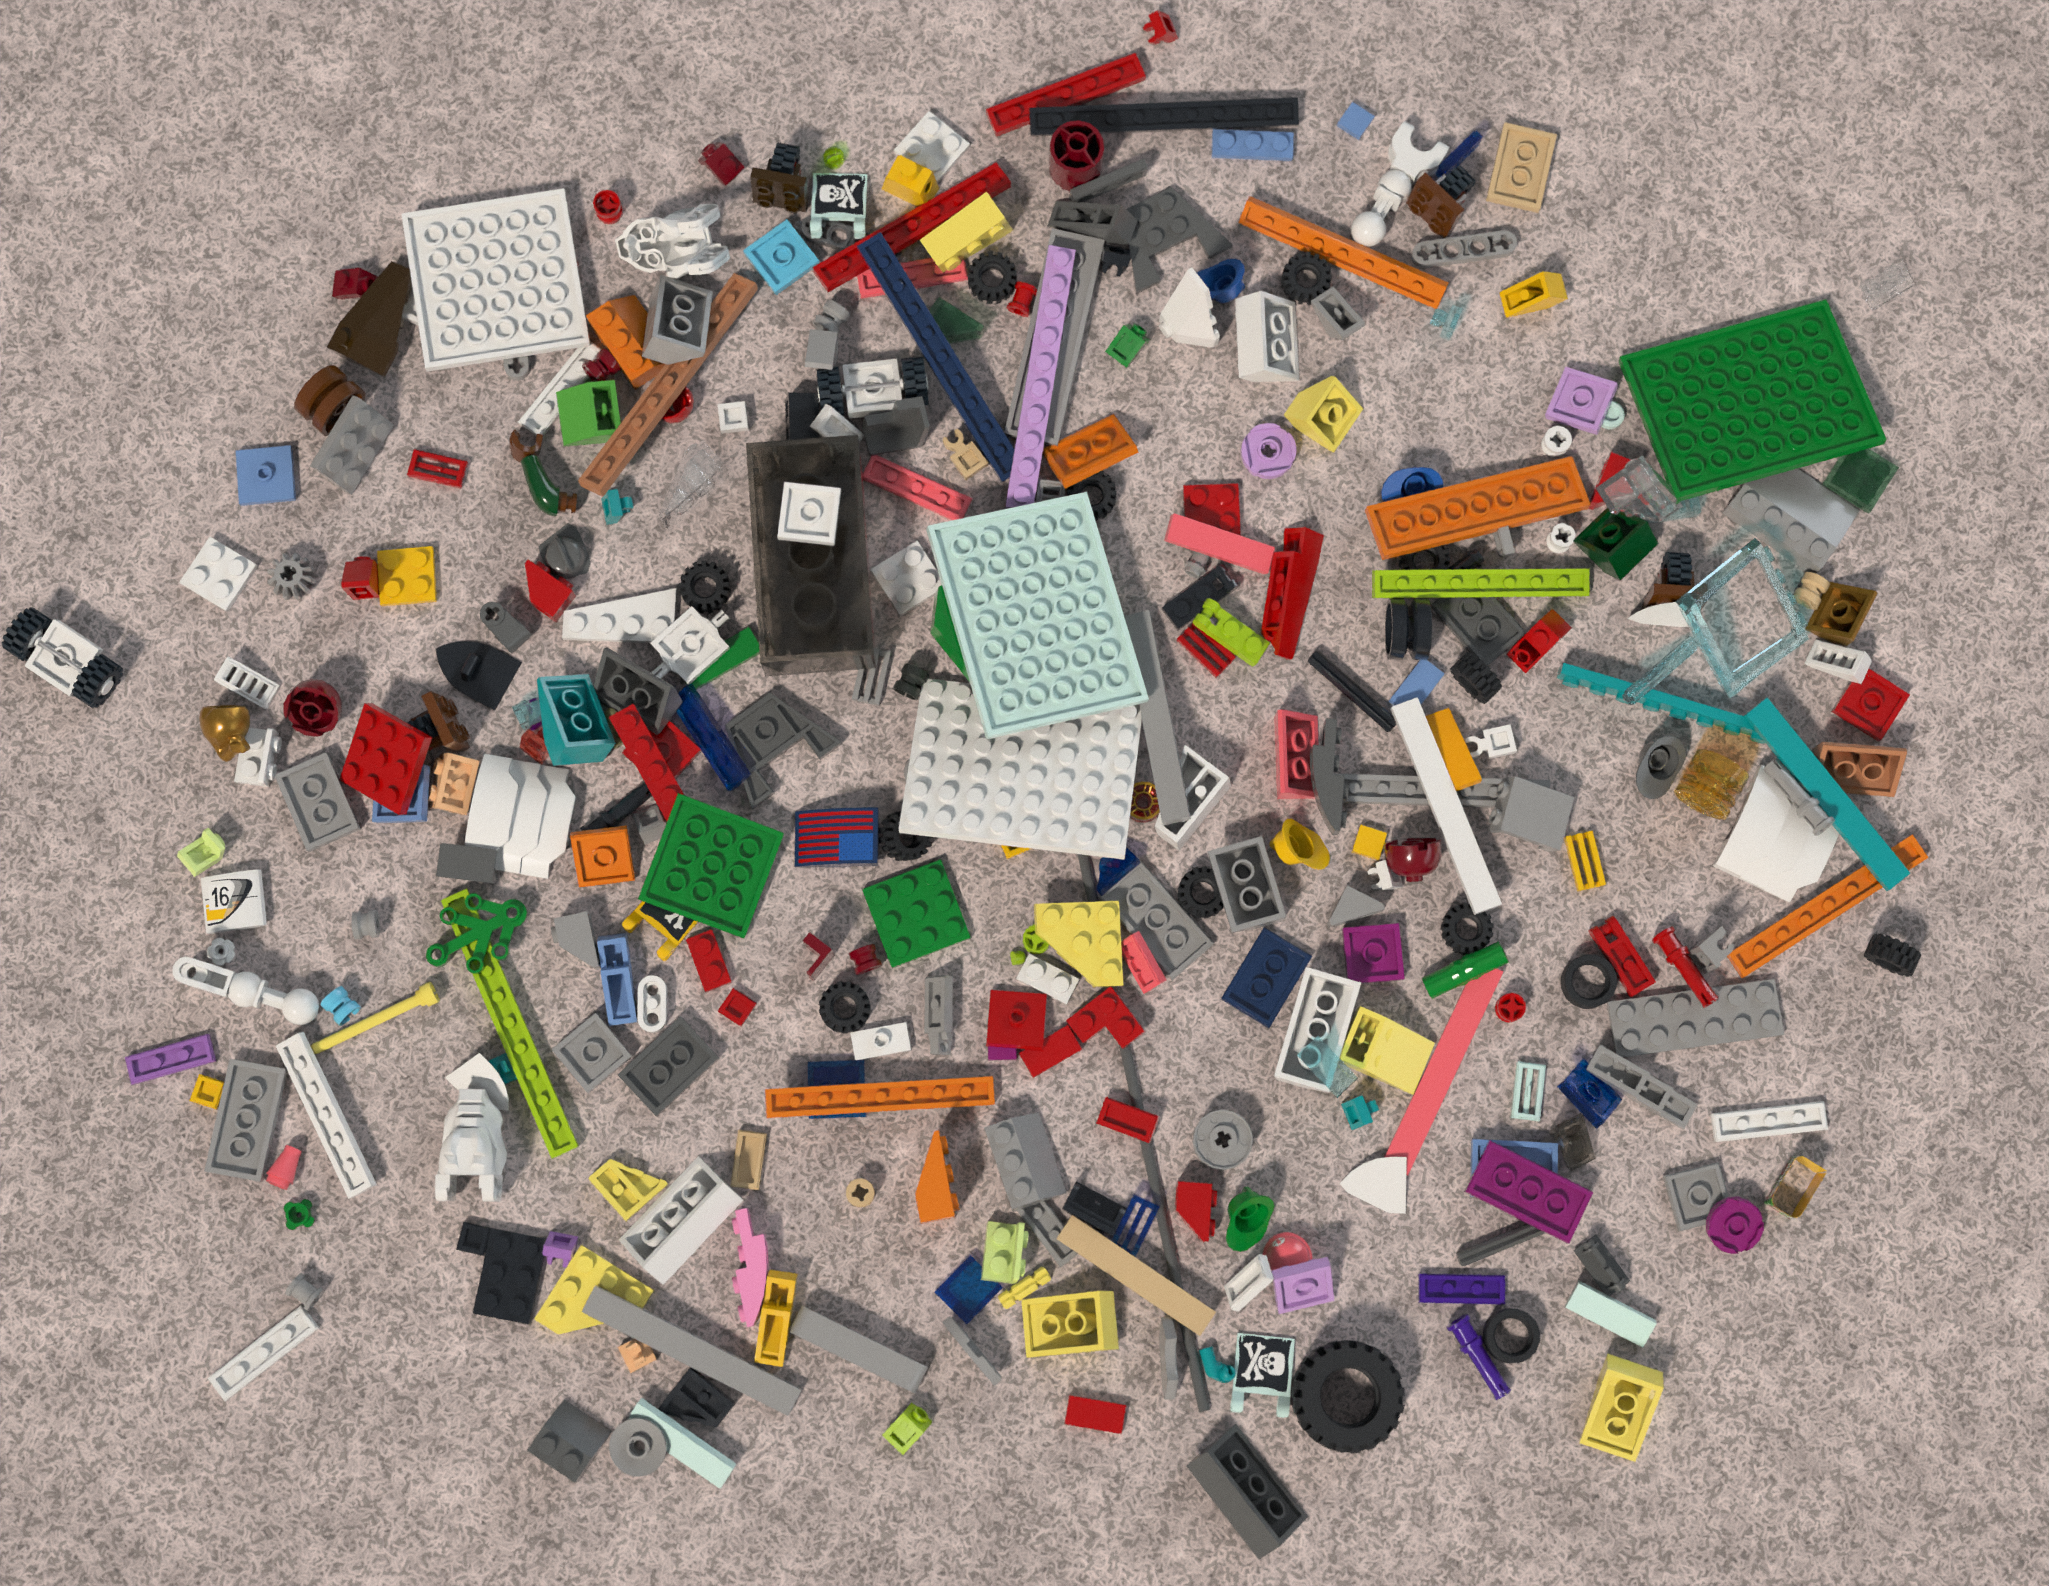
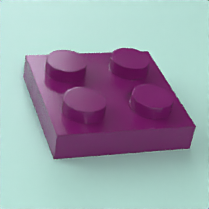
(1373, 953)

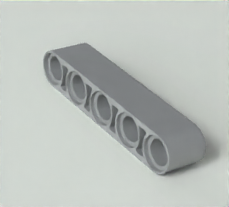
(858, 1349)

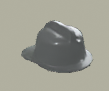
(565, 553)
(1659, 766)

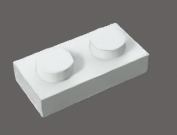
(1047, 979)

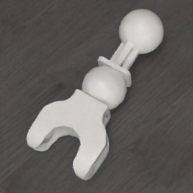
(1396, 184)
(247, 989)

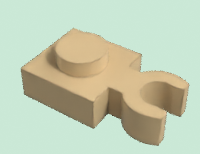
(966, 457)

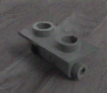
(1602, 1266)

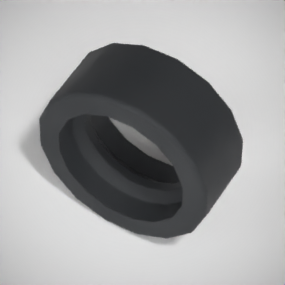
(1596, 961)
(1533, 1335)

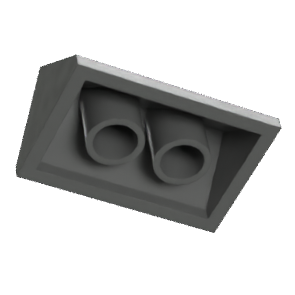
(625, 683)

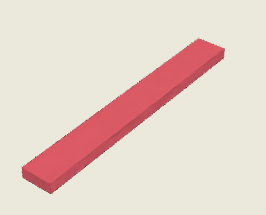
(1442, 1067)

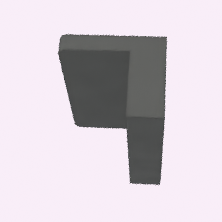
(467, 863)

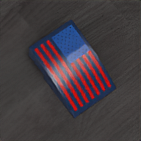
(837, 837)

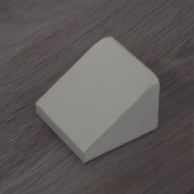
(650, 823)

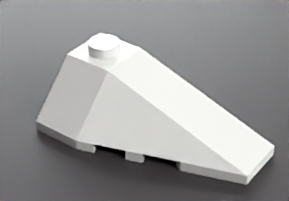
(1188, 313)

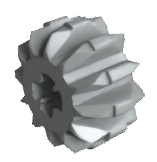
(300, 578)

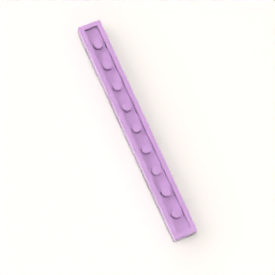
(1040, 376)

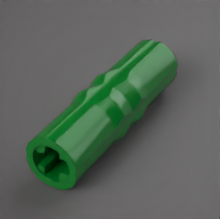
(1465, 969)

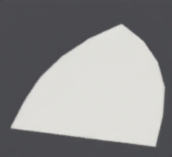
(1662, 614)
(480, 1074)
(1380, 1183)

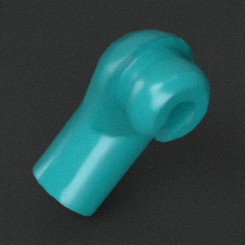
(1214, 1368)

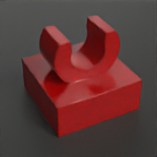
(1163, 28)

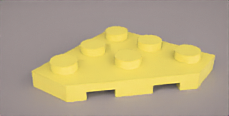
(1085, 937)
(566, 1301)

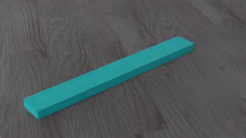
(1833, 800)

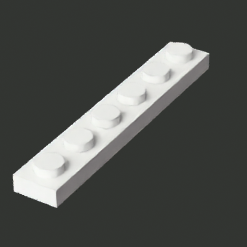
(326, 1115)

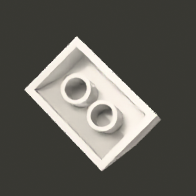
(1266, 338)

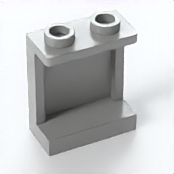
(1531, 813)

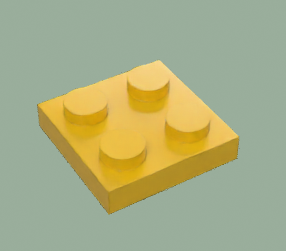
(406, 576)

